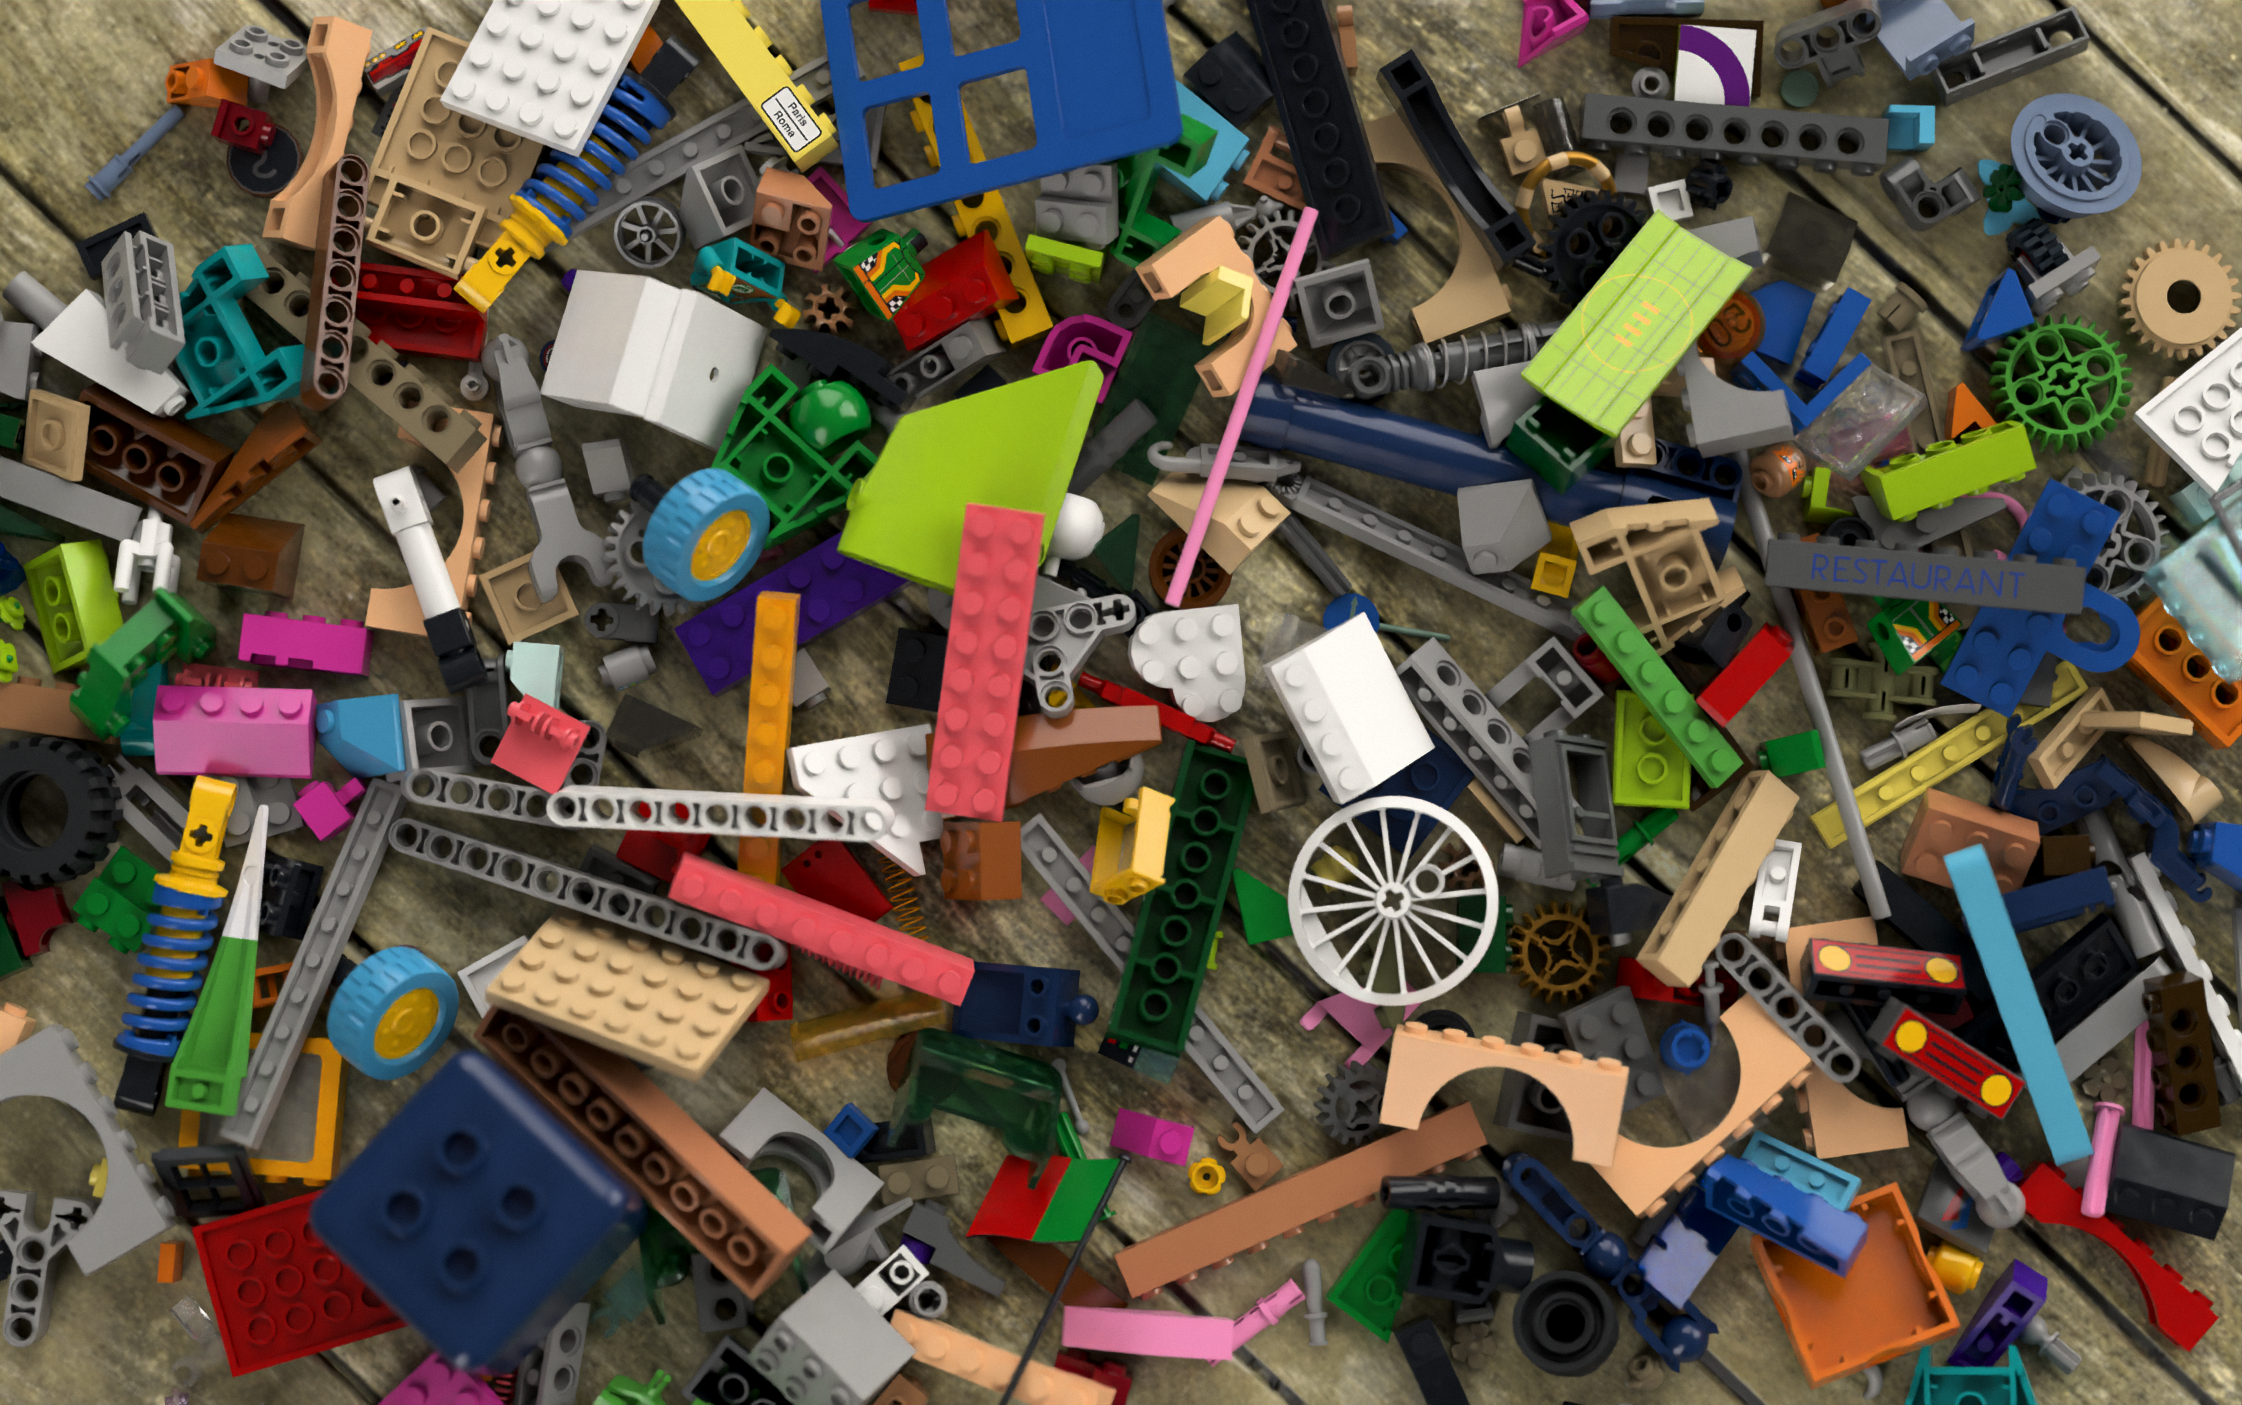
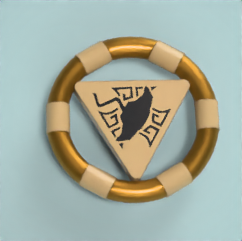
(1558, 192)

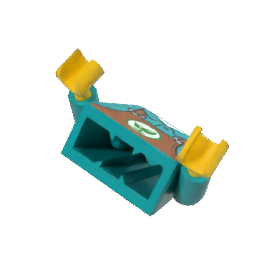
(743, 275)

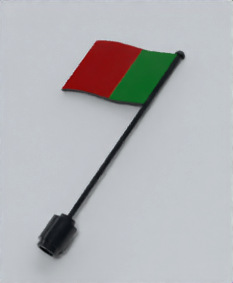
(1058, 1211)

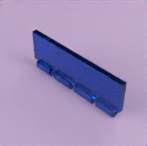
(1687, 1245)

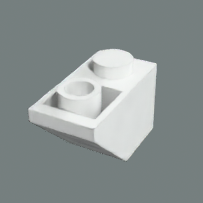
(892, 1280)

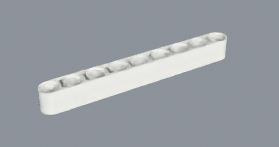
(703, 820)

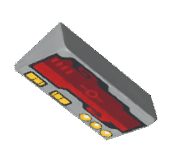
(391, 67)

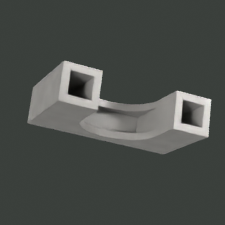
(841, 1182)

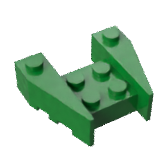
(1140, 232)
(782, 467)
(122, 661)

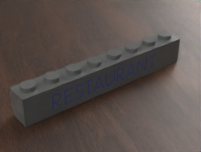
(1925, 576)

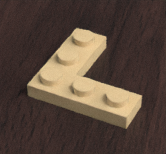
(1637, 440)

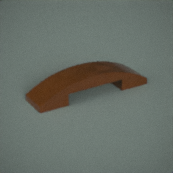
(1047, 1265)

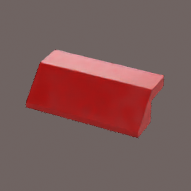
(418, 313)

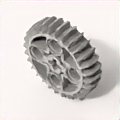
(2119, 541)

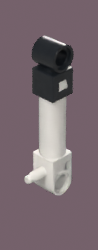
(445, 620)

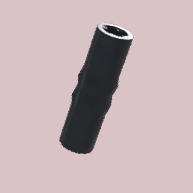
(1440, 1192)

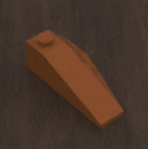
(269, 450)

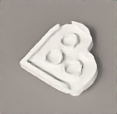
(1195, 657)

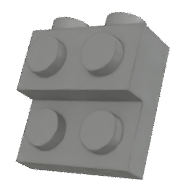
(1080, 206)
(255, 791)

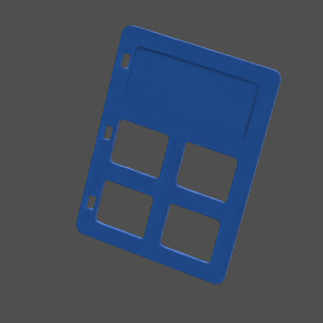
(1094, 82)

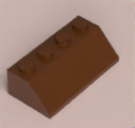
(151, 455)

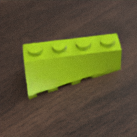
(1950, 471)

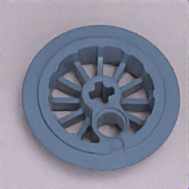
(2072, 157)

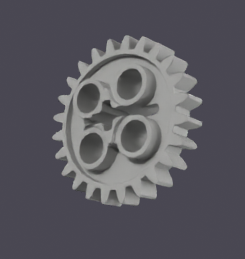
(634, 575)

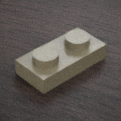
(919, 1179)

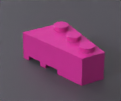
(306, 643)

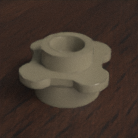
(1646, 1372)

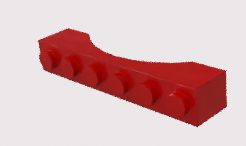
(2170, 1306)

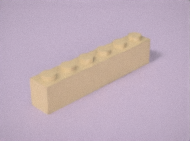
(1718, 879)

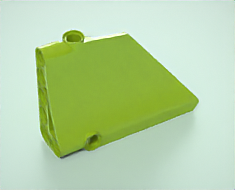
(987, 448)

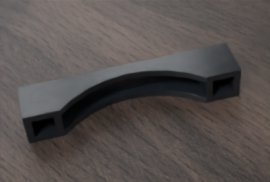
(1428, 122)

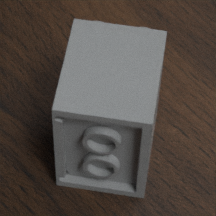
(831, 1348)

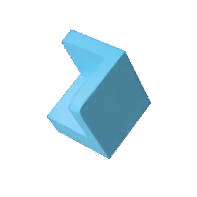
(1910, 127)

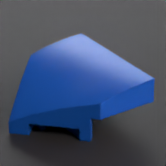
(1785, 314)

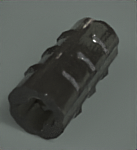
(1557, 132)

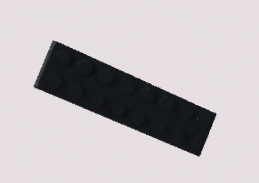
(1322, 123)

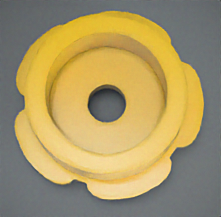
(1210, 1186)

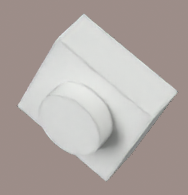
(1671, 200)

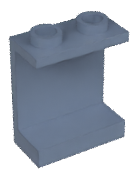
(1921, 34)

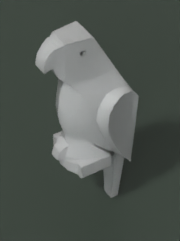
(857, 1245)

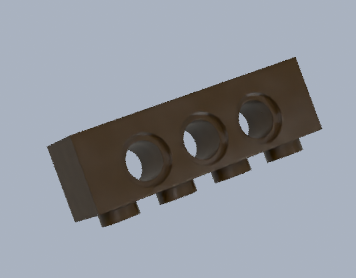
(2199, 1105)

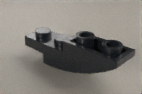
(833, 355)

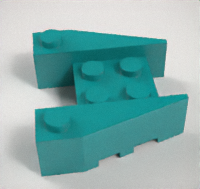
(220, 349)
(1970, 1384)

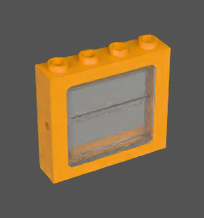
(305, 1127)

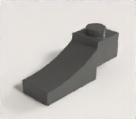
(932, 1226)

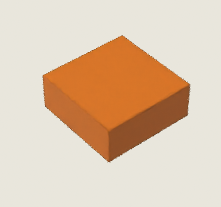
(171, 1261)

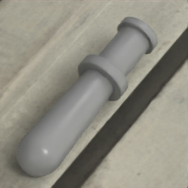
(1313, 1291)

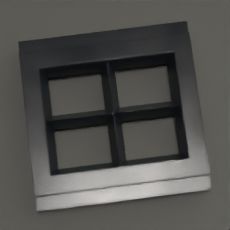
(176, 1186)

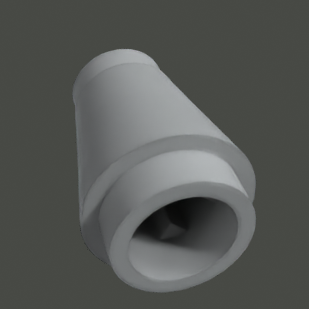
(937, 1301)

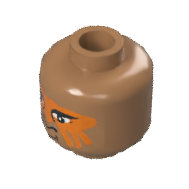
(1777, 470)

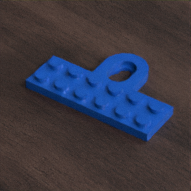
(2008, 644)

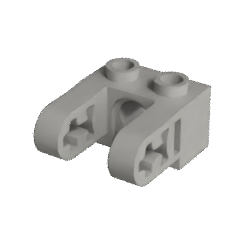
(1562, 674)

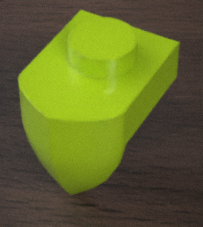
(1815, 492)

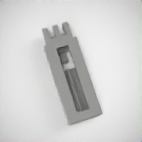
(168, 823)

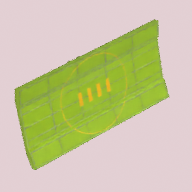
(1635, 324)

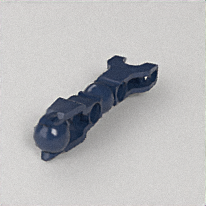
(1607, 1259)

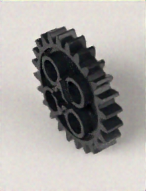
(1569, 267)

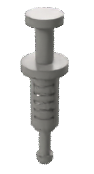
(1711, 998)

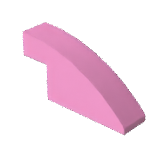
(1148, 1332)

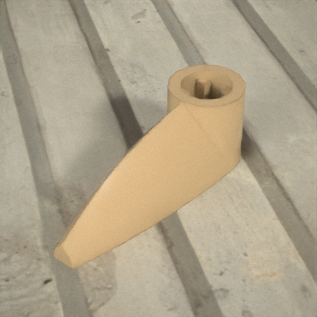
(2177, 781)

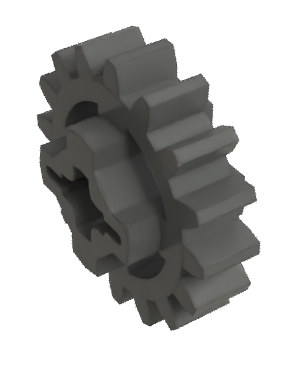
(1340, 1114)

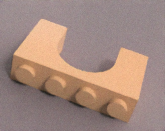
(1198, 253)

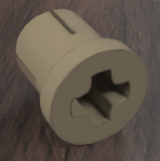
(1901, 307)

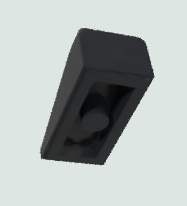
(912, 1142)

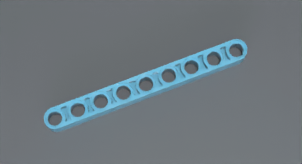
(2018, 1004)

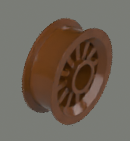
(1159, 583)

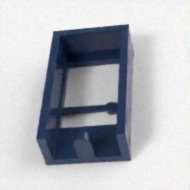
(2056, 900)

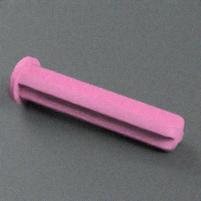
(2143, 1087)
(2101, 1161)

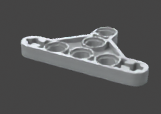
(1071, 644)

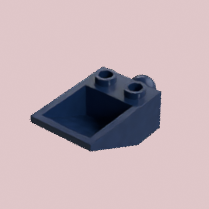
(1023, 1005)

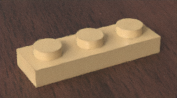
(2068, 741)

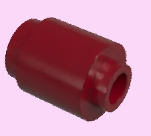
(1593, 660)

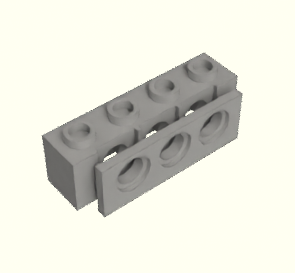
(146, 301)

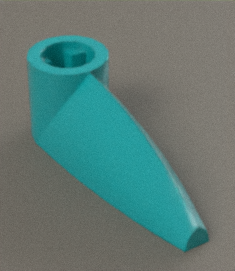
(139, 736)

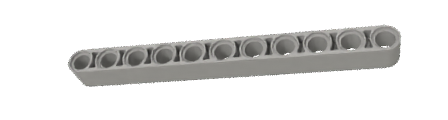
(569, 893)

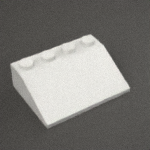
(1349, 708)

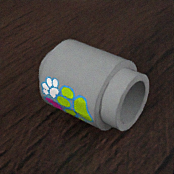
(627, 667)

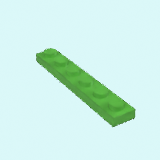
(1657, 686)

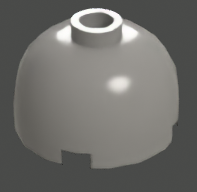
(1111, 782)

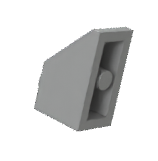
(609, 469)

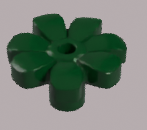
(2003, 189)

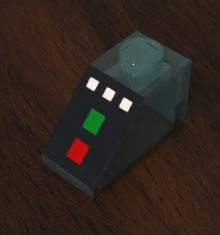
(1140, 1059)

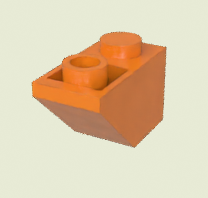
(205, 84)

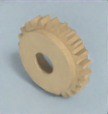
(2151, 312)

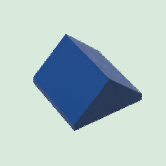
(2000, 314)

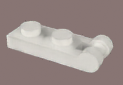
(1775, 891)

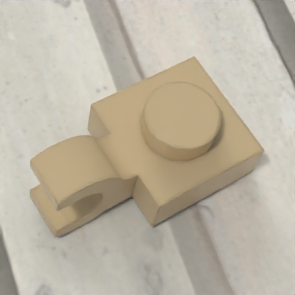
(1522, 148)

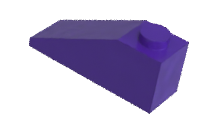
(2000, 1317)

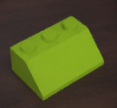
(73, 601)

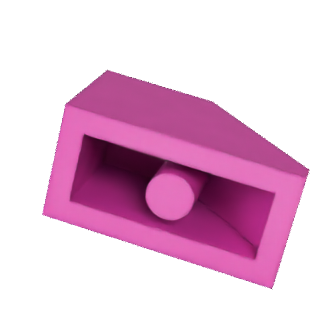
(1152, 1136)

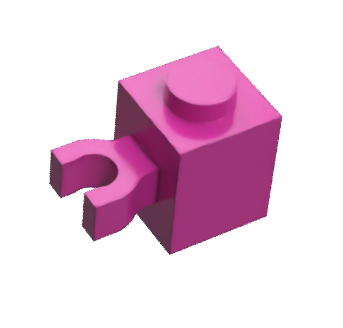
(327, 808)

